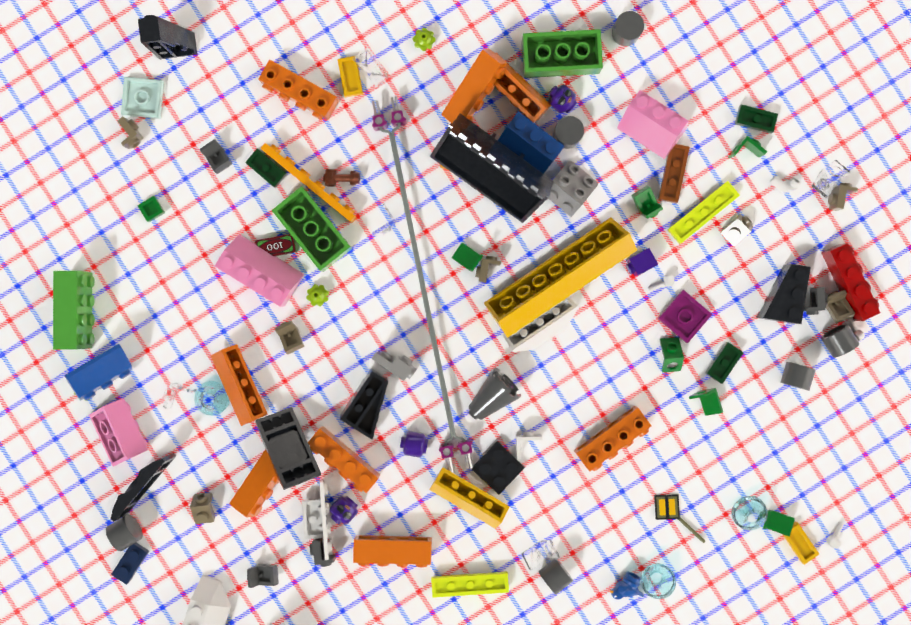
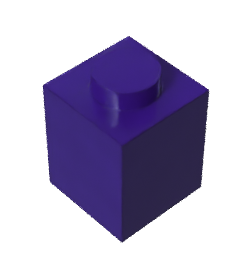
(641, 262)

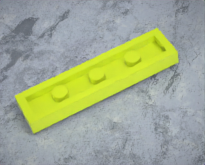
(703, 212)
(470, 584)

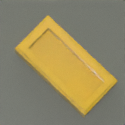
(350, 77)
(801, 544)

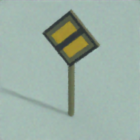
(668, 508)

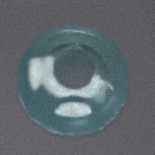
(221, 398)
(746, 506)
(664, 587)

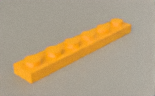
(303, 176)

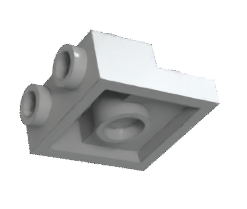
(400, 367)

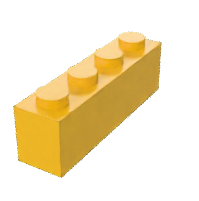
(469, 498)

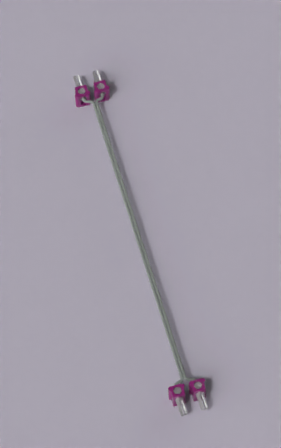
(380, 124)

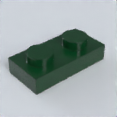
(756, 119)
(266, 168)
(724, 362)

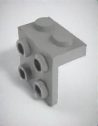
(571, 188)

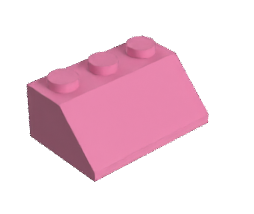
(652, 124)
(118, 431)

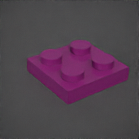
(684, 316)

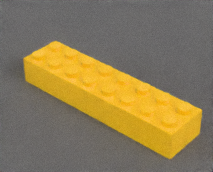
(560, 276)

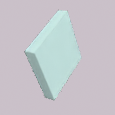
(142, 97)

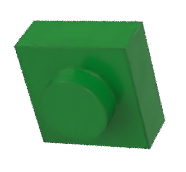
(151, 209)

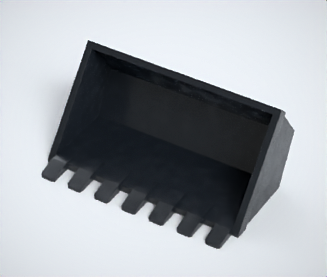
(492, 168)

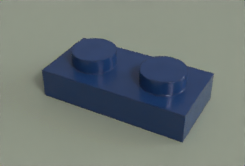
(130, 563)

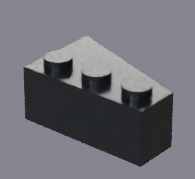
(166, 38)
(787, 296)
(365, 404)

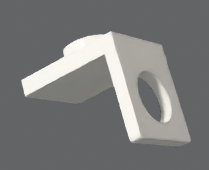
(527, 436)

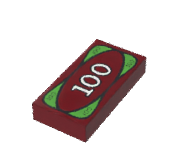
(278, 245)

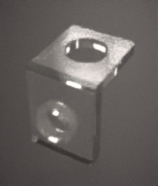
(827, 180)
(387, 228)
(170, 393)
(540, 553)

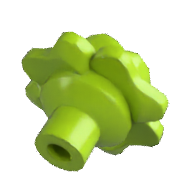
(424, 39)
(317, 295)

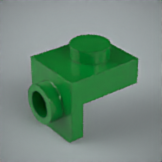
(646, 202)

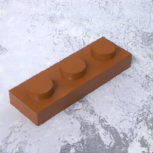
(673, 174)

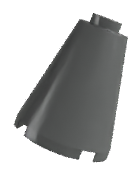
(493, 395)

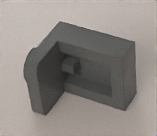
(216, 156)
(818, 298)
(317, 551)
(262, 575)

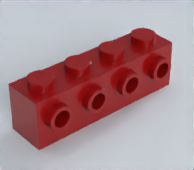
(849, 277)

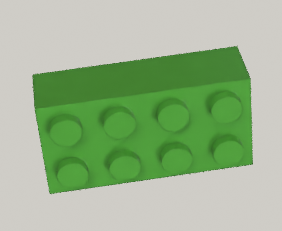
(562, 53)
(312, 229)
(73, 310)

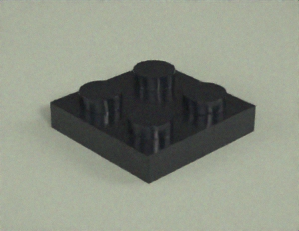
(498, 467)

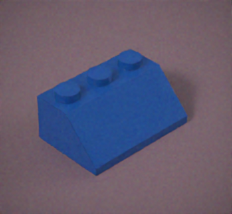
(528, 138)
(99, 373)

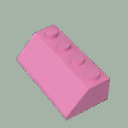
(259, 270)

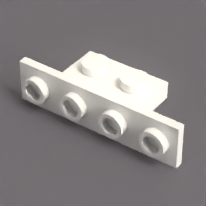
(314, 519)

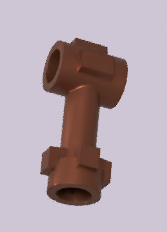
(331, 177)

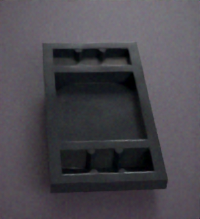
(287, 448)
(140, 486)

